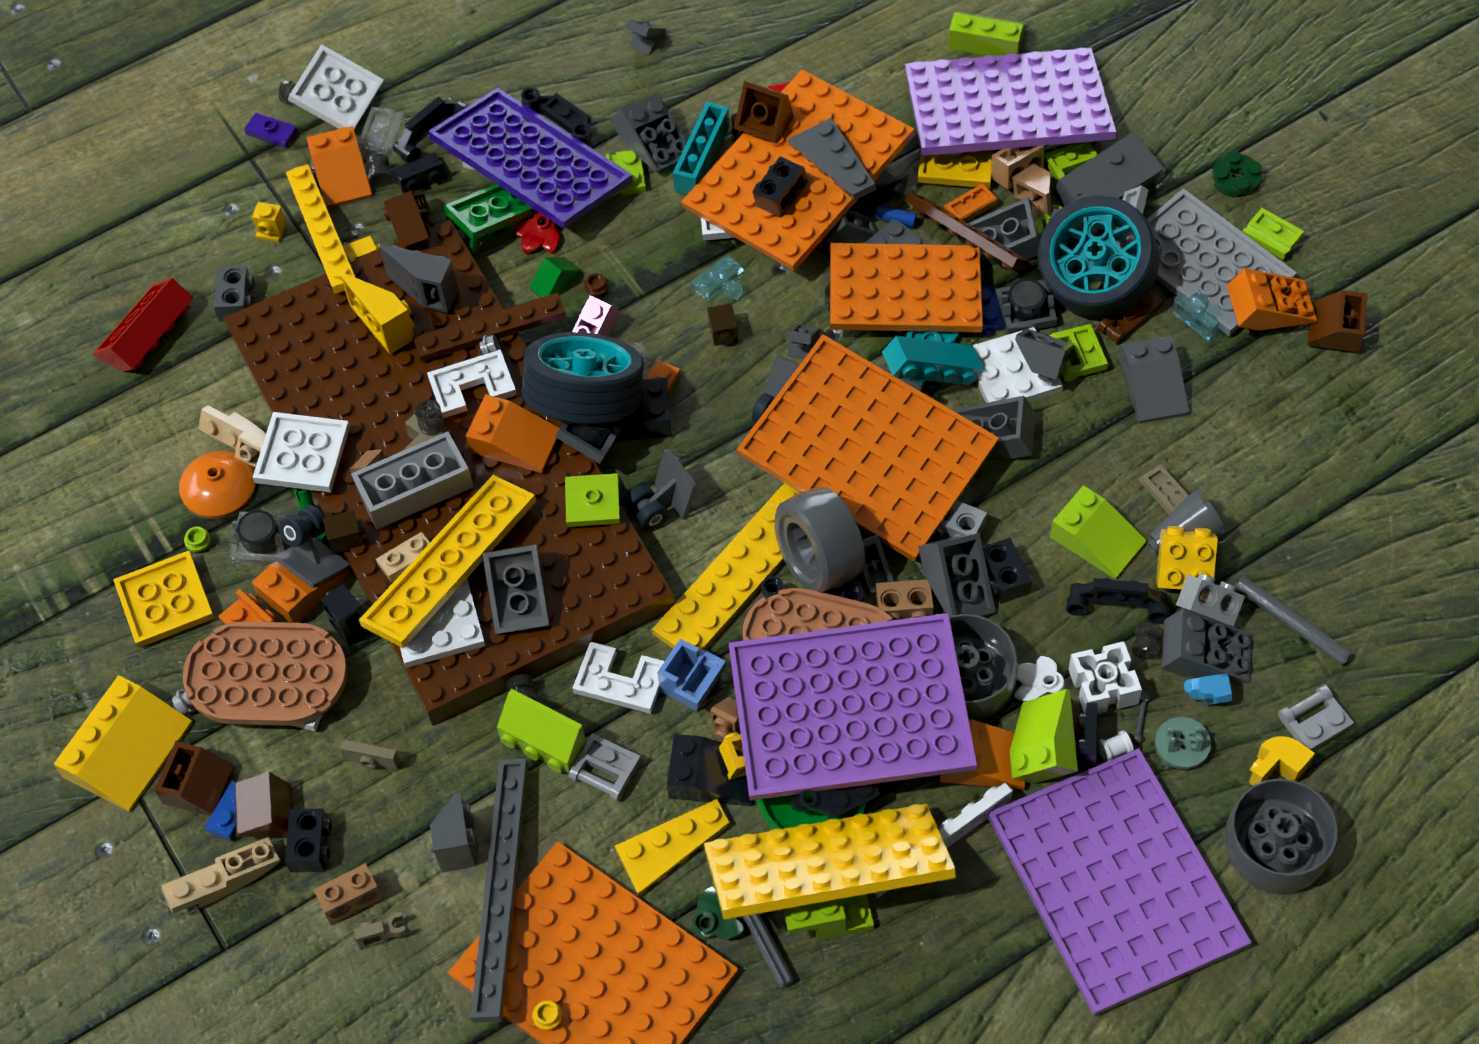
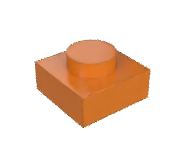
(665, 370)

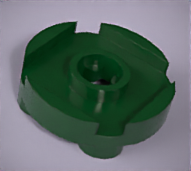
(1236, 163)

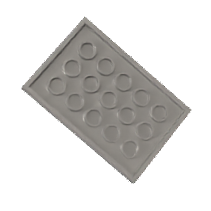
(1205, 254)

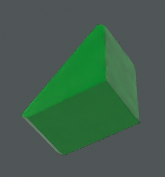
(553, 276)

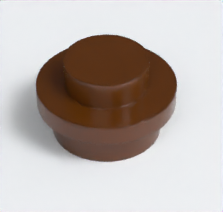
(596, 284)

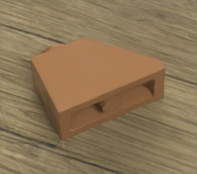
(1036, 185)

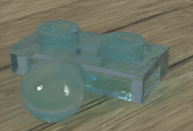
(720, 277)
(1193, 313)

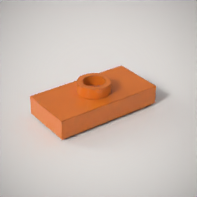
(972, 203)

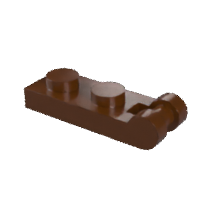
(1130, 319)

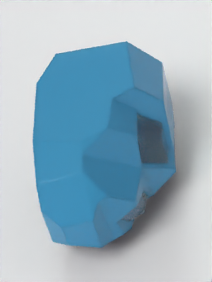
(1209, 689)

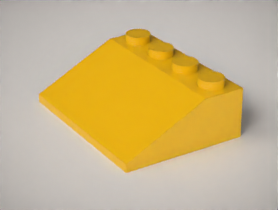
(122, 744)

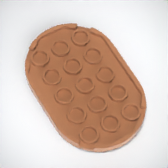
(806, 611)
(265, 673)

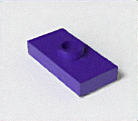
(270, 130)

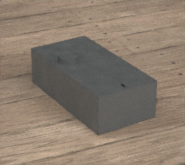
(1111, 172)

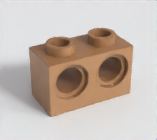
(1012, 161)
(903, 595)
(348, 894)

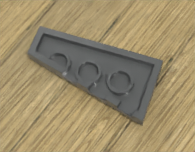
(834, 157)

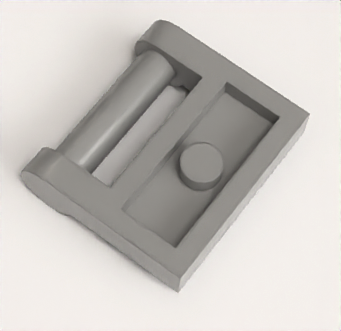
(1321, 726)
(609, 759)

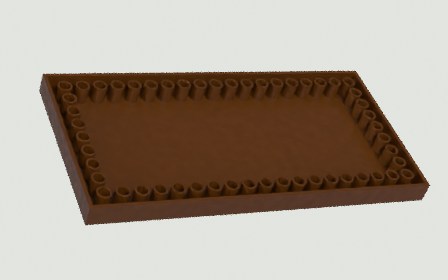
(324, 362)

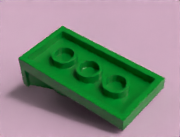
(485, 213)

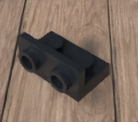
(419, 173)

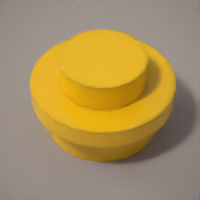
(547, 1015)

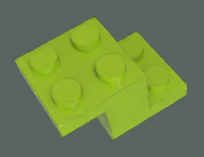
(831, 917)

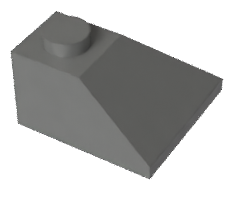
(1044, 353)

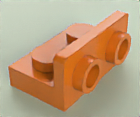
(246, 610)

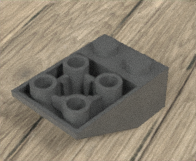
(650, 132)
(422, 276)
(1205, 647)

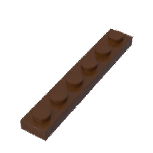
(973, 236)
(499, 323)

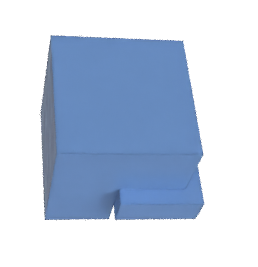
(689, 674)

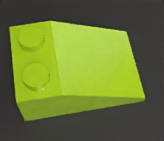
(1097, 532)
(1044, 739)

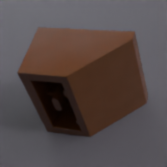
(1339, 321)
(193, 779)

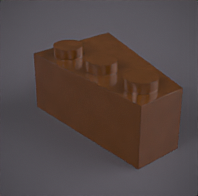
(408, 216)

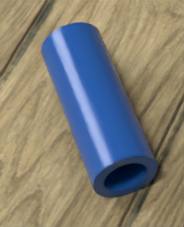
(888, 213)

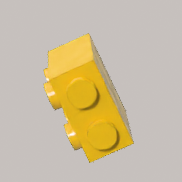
(1185, 554)

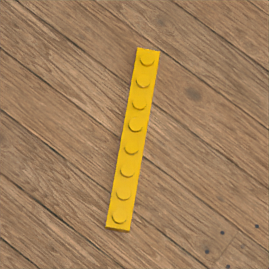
(320, 226)

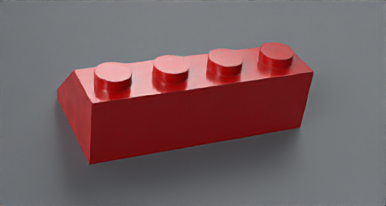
(144, 325)

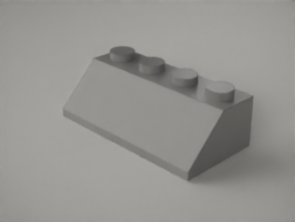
(412, 480)

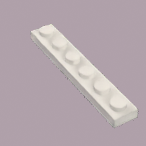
(971, 816)

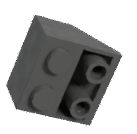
(454, 835)

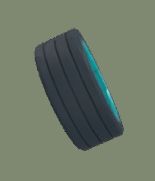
(1098, 256)
(582, 378)

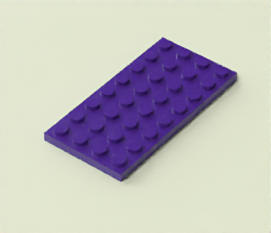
(530, 157)

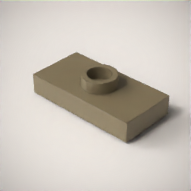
(1163, 488)
(370, 755)

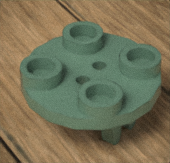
(1195, 740)

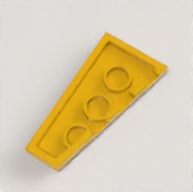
(662, 848)

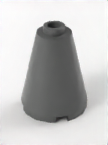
(1190, 515)

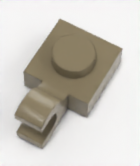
(376, 933)

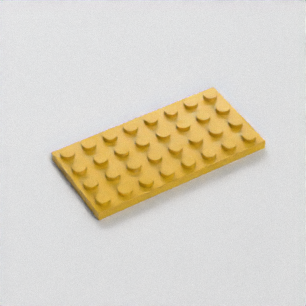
(827, 861)

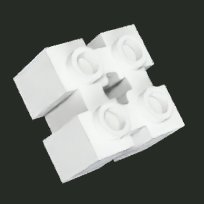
(1105, 677)

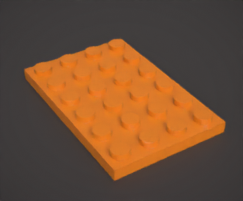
(905, 287)

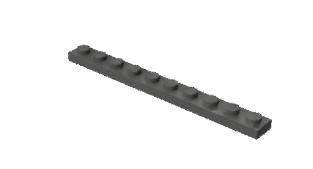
(500, 892)

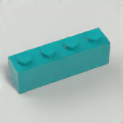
(701, 147)
(932, 360)

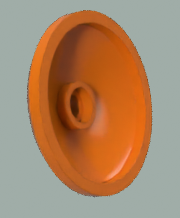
(220, 494)

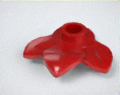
(537, 235)

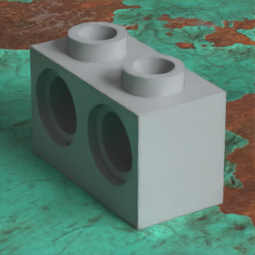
(962, 516)
(1211, 597)

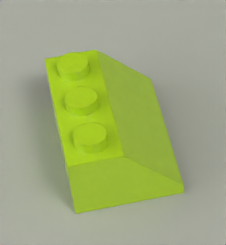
(985, 35)
(540, 732)

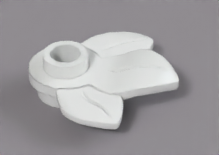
(1035, 679)

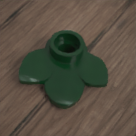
(709, 908)

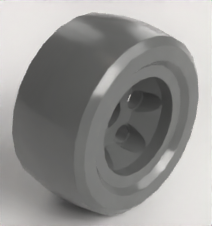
(819, 539)
(983, 639)
(1287, 807)

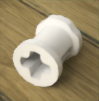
(1115, 746)

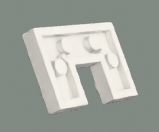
(486, 369)
(598, 683)

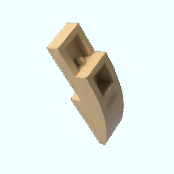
(235, 432)
(224, 877)

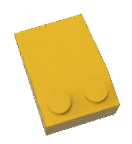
(380, 312)

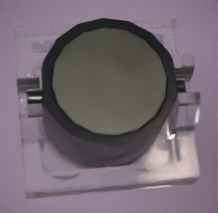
(256, 537)

